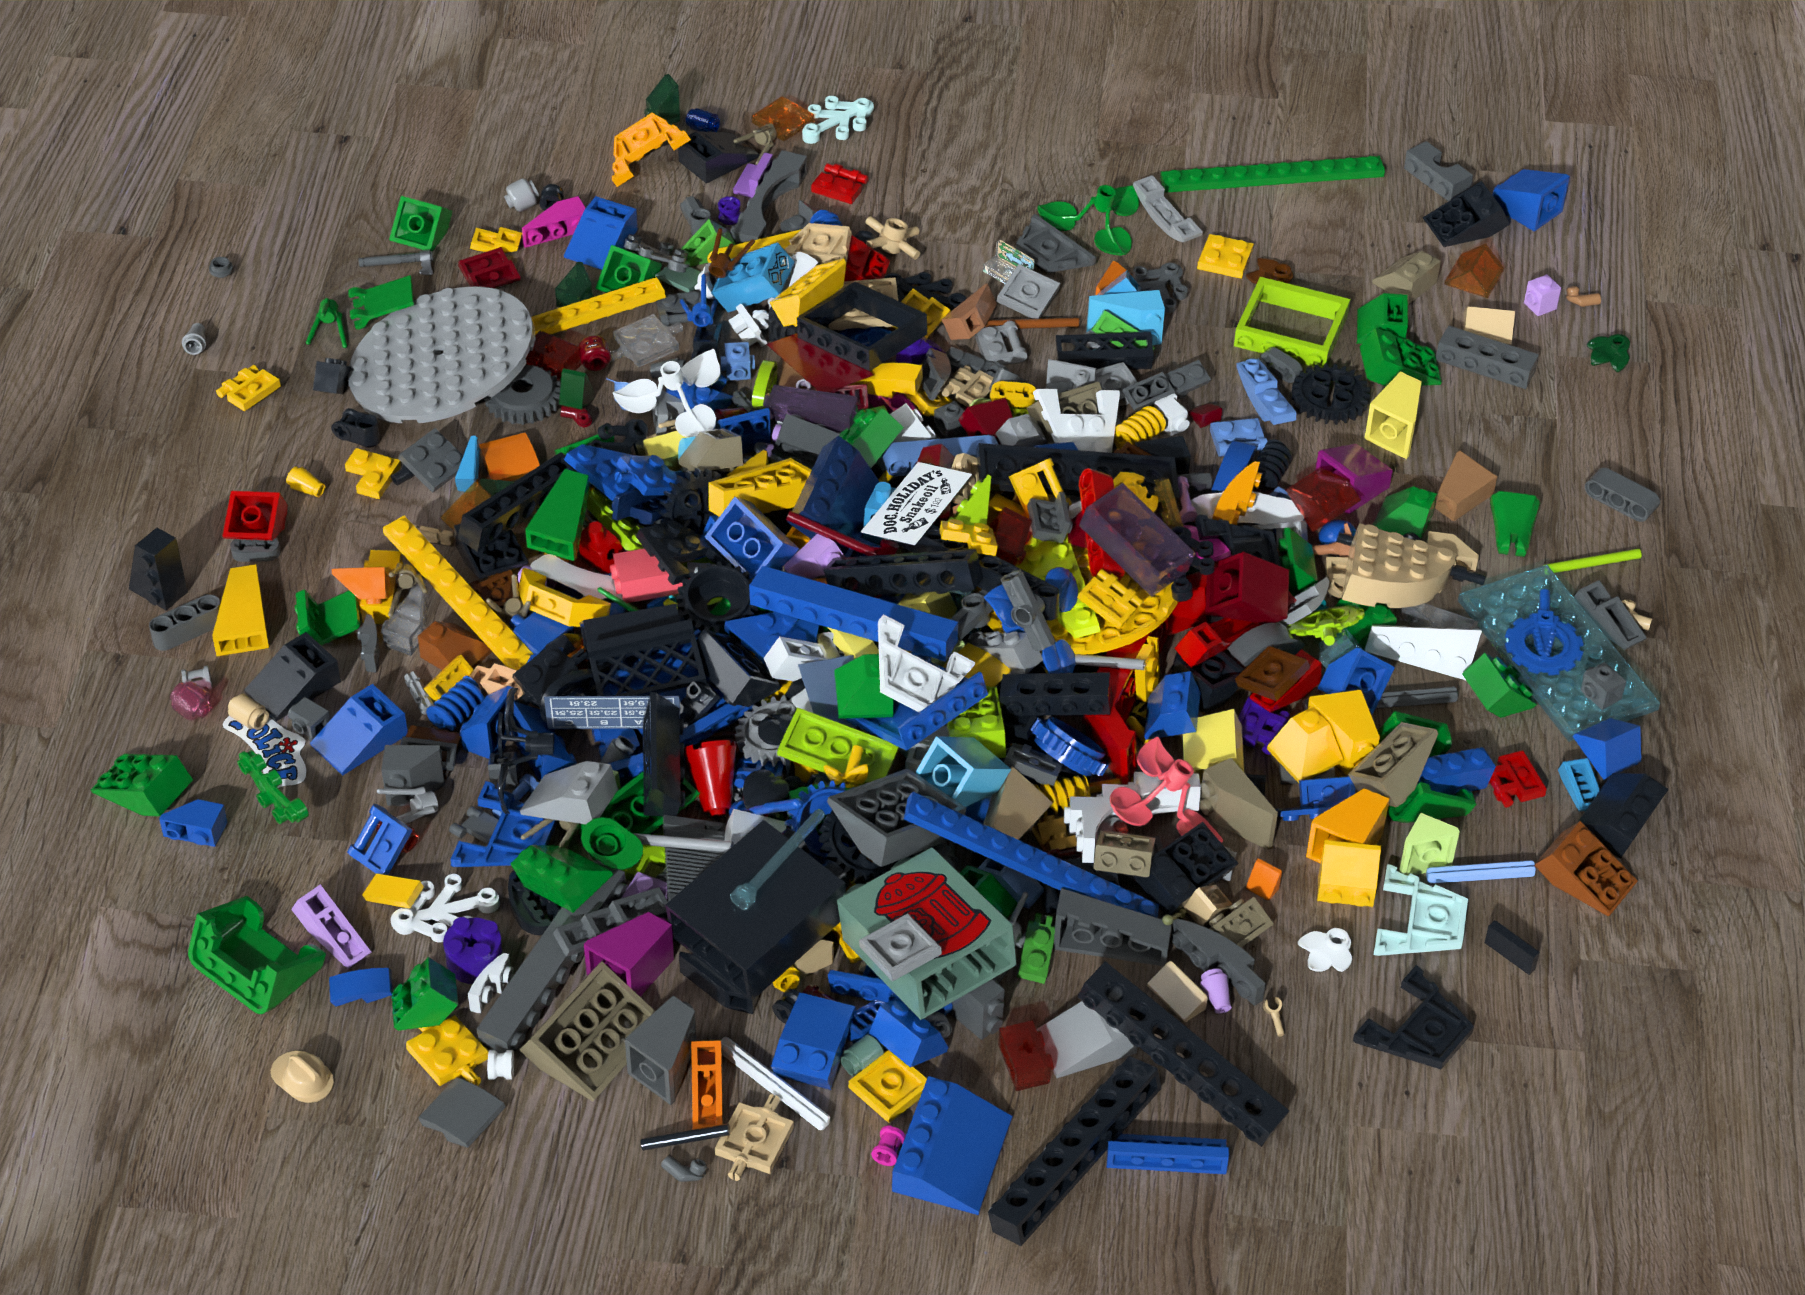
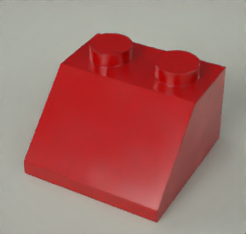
(255, 515)

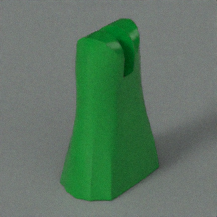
(1514, 520)

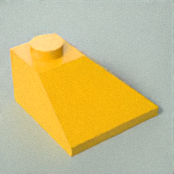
(1306, 746)

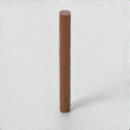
(1038, 323)

